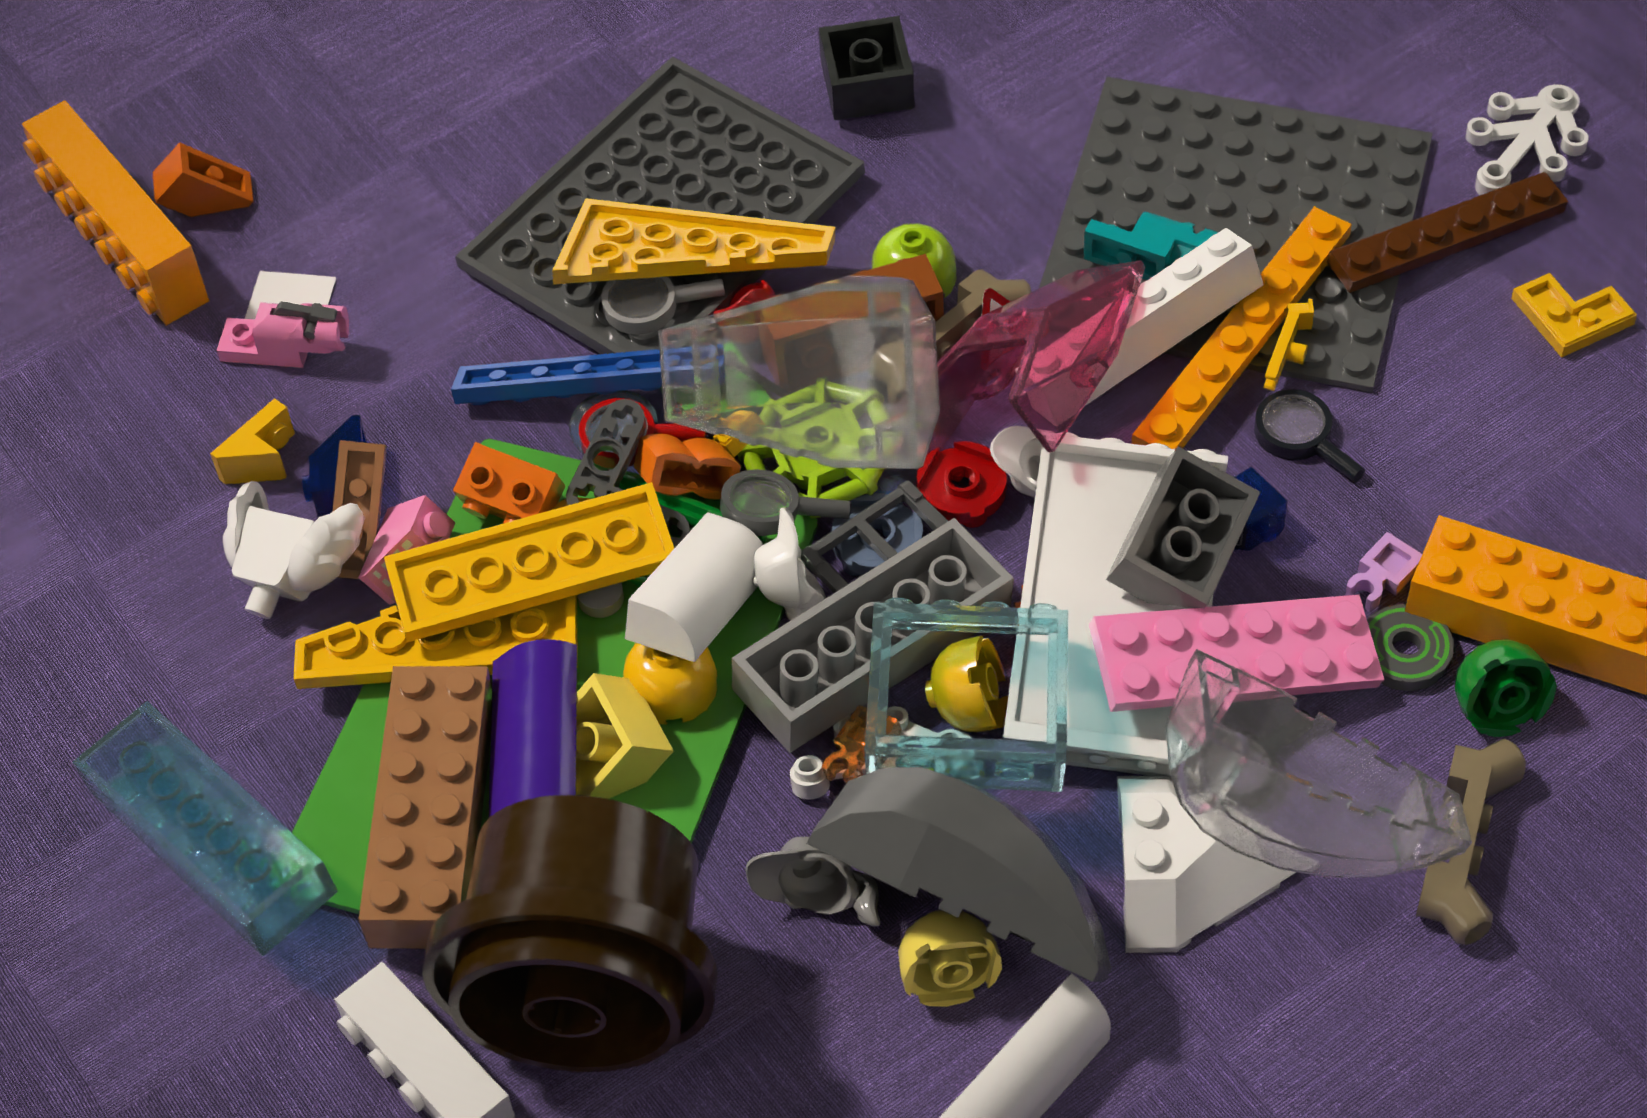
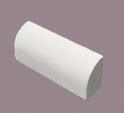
(695, 589)
(1039, 1058)

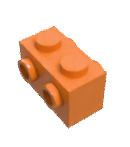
(505, 486)

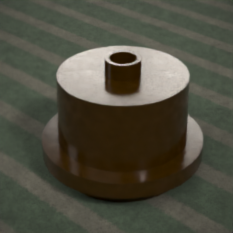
(575, 938)

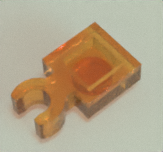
(851, 746)

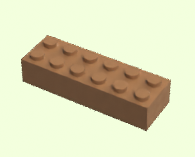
(426, 801)

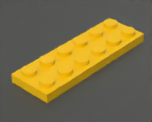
(529, 561)

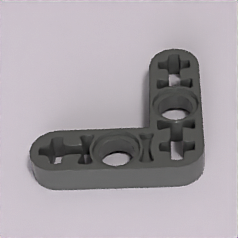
(602, 482)

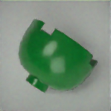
(1504, 687)

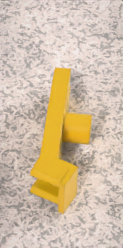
(1299, 317)

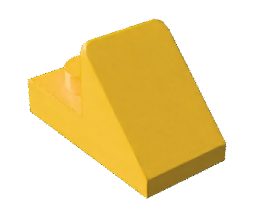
(252, 449)

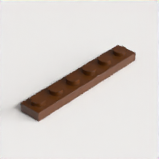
(1446, 232)

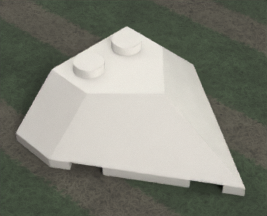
(1176, 873)

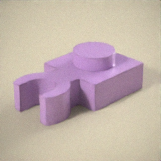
(1385, 566)

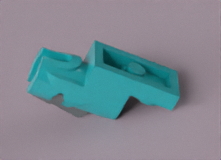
(1153, 240)

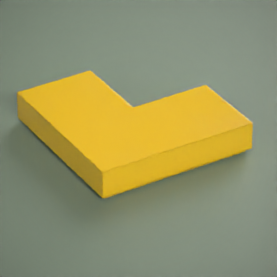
(1569, 323)

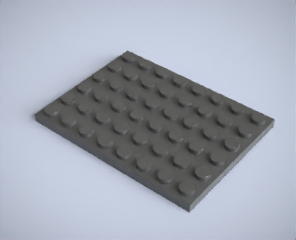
(666, 146)

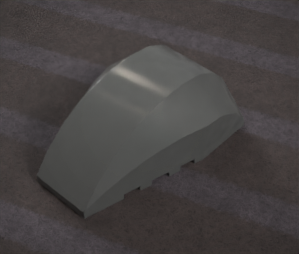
(973, 854)

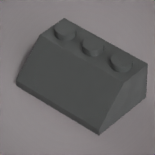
(1183, 533)

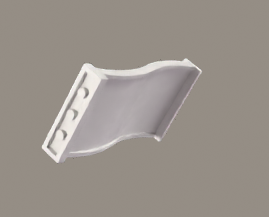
(1079, 522)

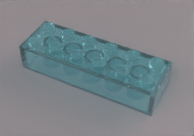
(206, 828)

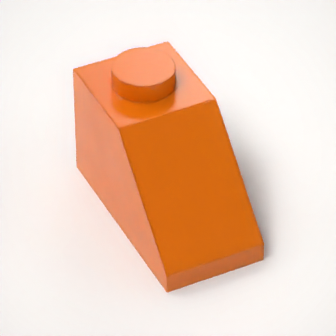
(200, 183)

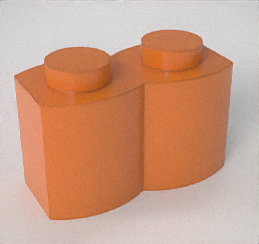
(684, 466)

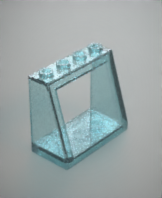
(975, 761)

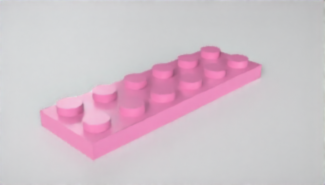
(1287, 643)

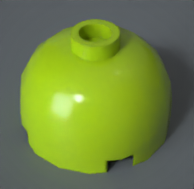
(915, 240)

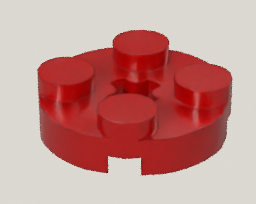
(968, 504)

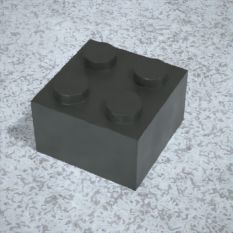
(866, 68)

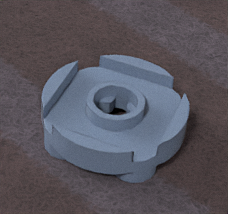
(898, 523)

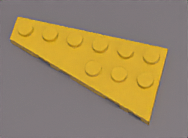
(654, 241)
(370, 649)

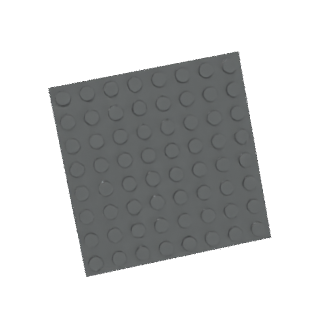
(1259, 177)

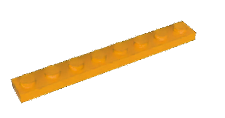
(1243, 332)

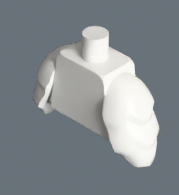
(283, 551)

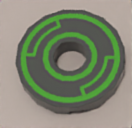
(1412, 670)

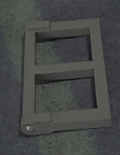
(860, 524)

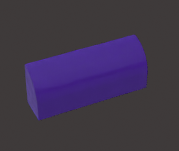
(533, 723)

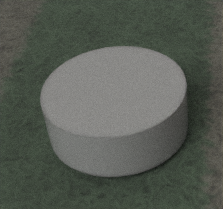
(602, 601)

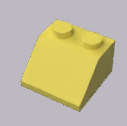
(615, 738)

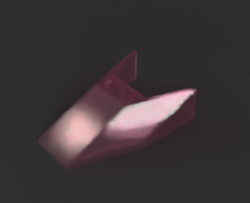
(1057, 338)

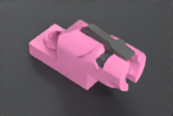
(284, 334)

